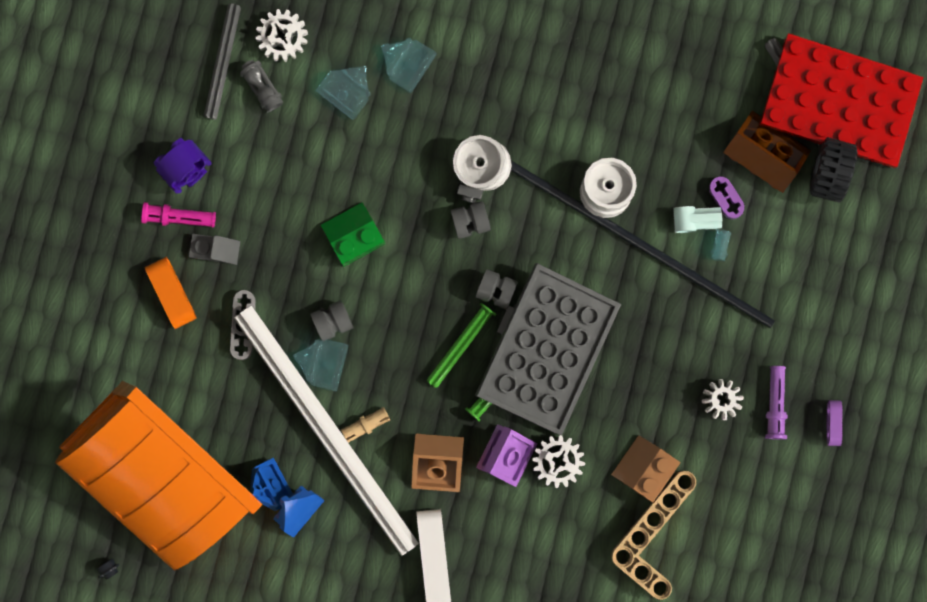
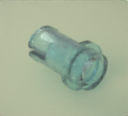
(720, 245)

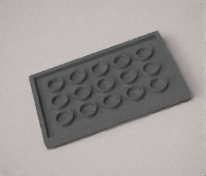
(548, 349)

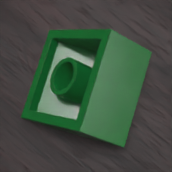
(353, 234)

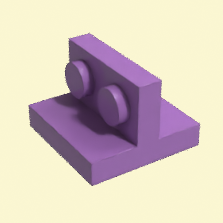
(506, 455)

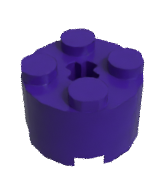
(182, 165)

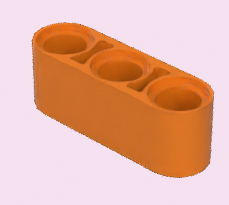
(170, 292)

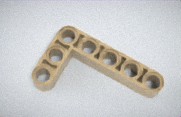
(649, 533)

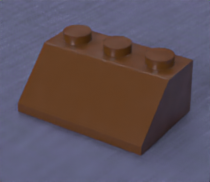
(767, 152)

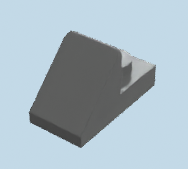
(214, 249)

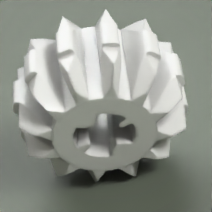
(730, 396)

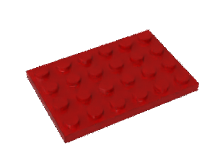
(841, 97)

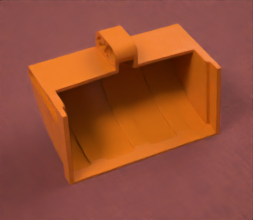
(154, 477)

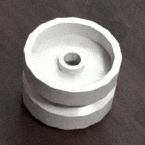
(468, 159)
(611, 174)

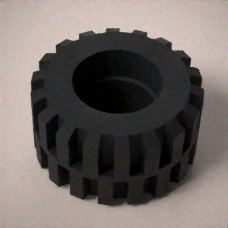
(833, 170)

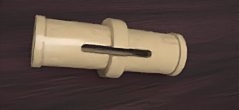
(365, 424)

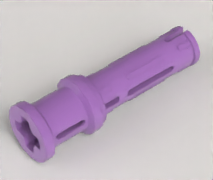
(776, 414)

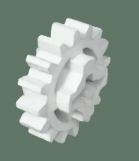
(289, 30)
(544, 454)

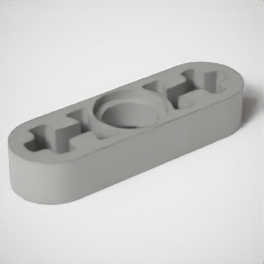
(236, 342)

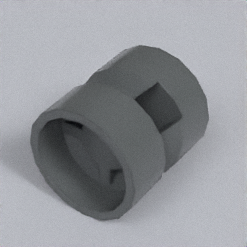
(470, 220)
(488, 285)
(331, 320)

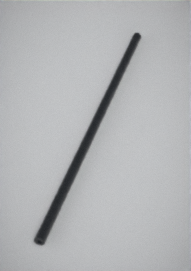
(642, 245)

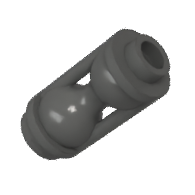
(265, 92)

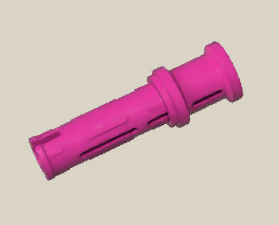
(167, 215)

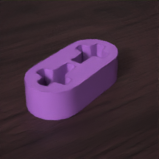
(731, 194)
(834, 423)

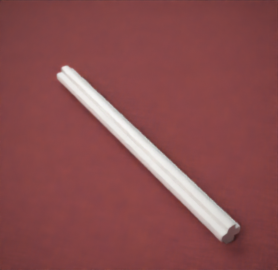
(326, 430)

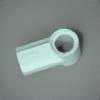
(690, 219)

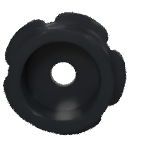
(108, 569)

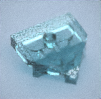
(407, 62)
(346, 90)
(323, 363)

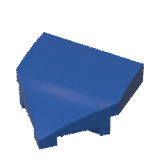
(269, 484)
(297, 510)

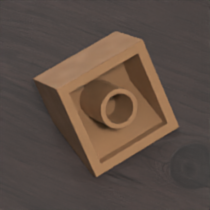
(437, 462)
(645, 468)

